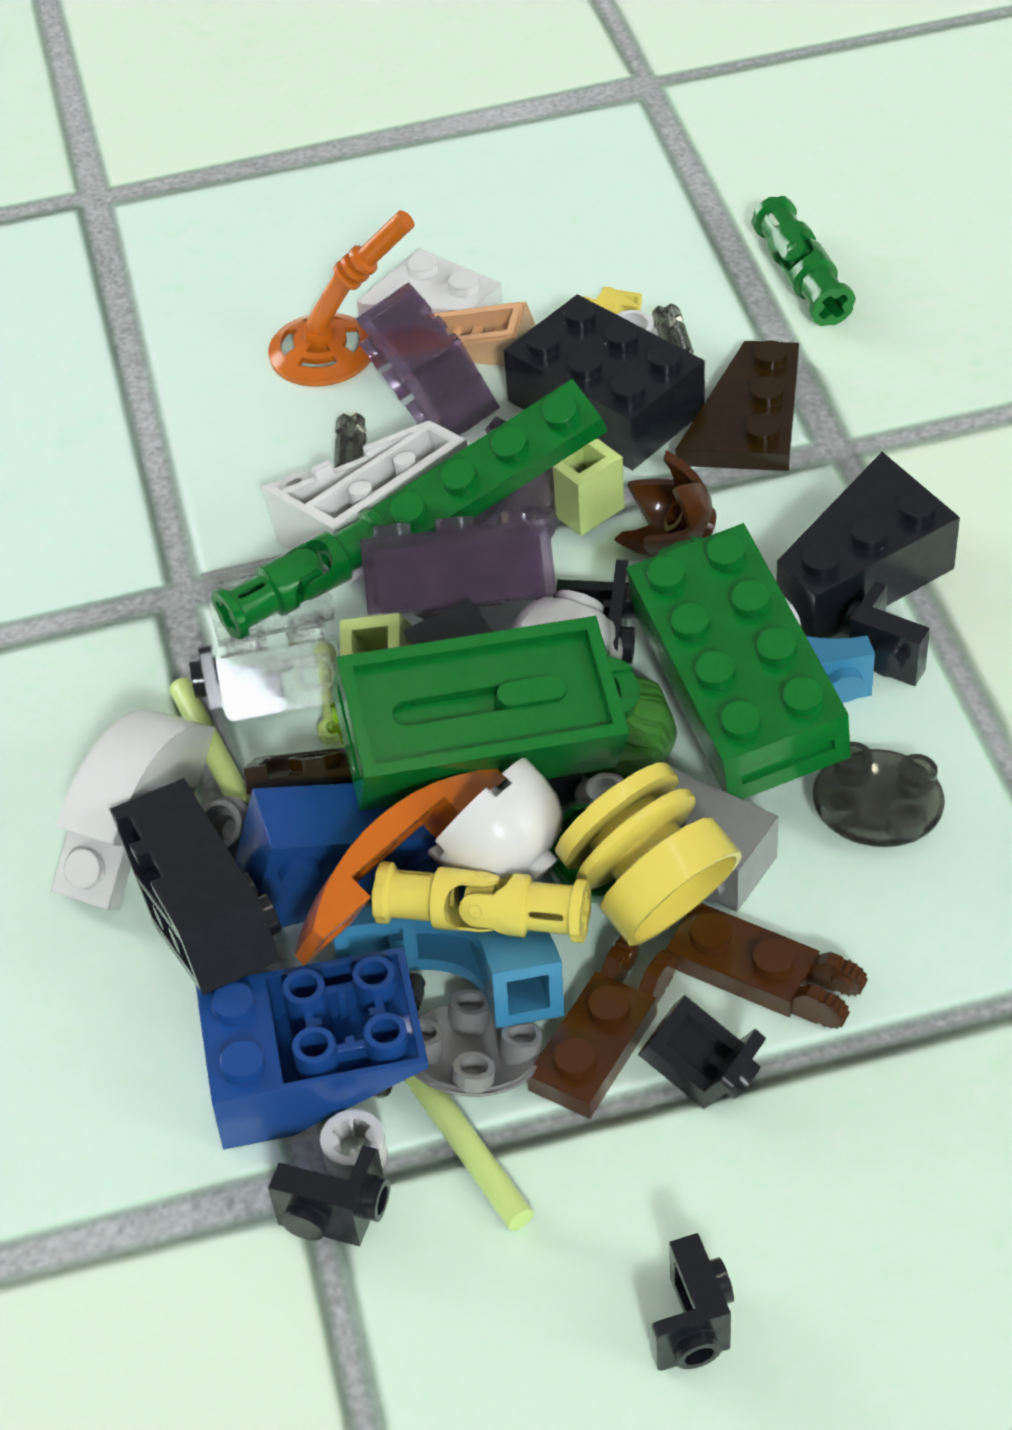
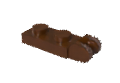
(765, 966)
(601, 1031)

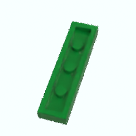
(498, 461)

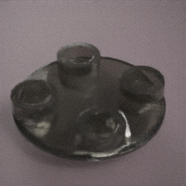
(880, 797)

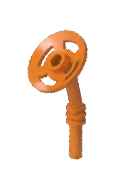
(322, 333)

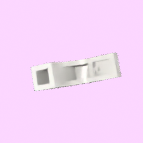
(127, 761)

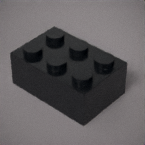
(629, 375)

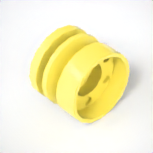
(638, 841)

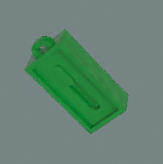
(739, 662)
(482, 706)

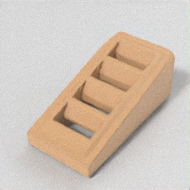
(489, 329)

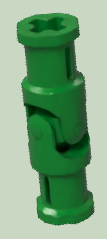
(803, 261)
(295, 577)

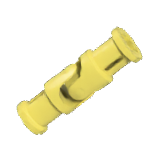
(489, 902)

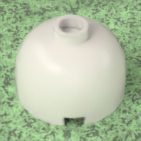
(505, 827)

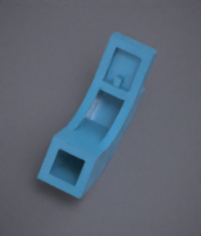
(514, 973)

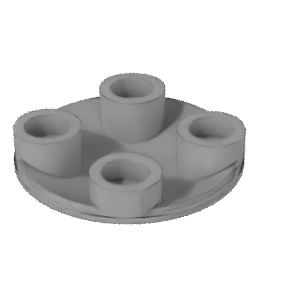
(470, 1054)

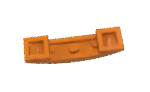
(342, 896)

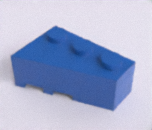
(299, 837)

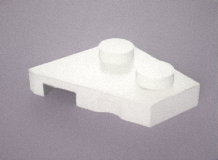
(439, 281)

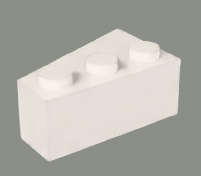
(339, 494)

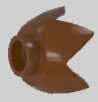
(671, 508)

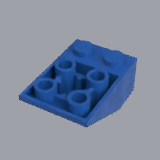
(308, 1043)

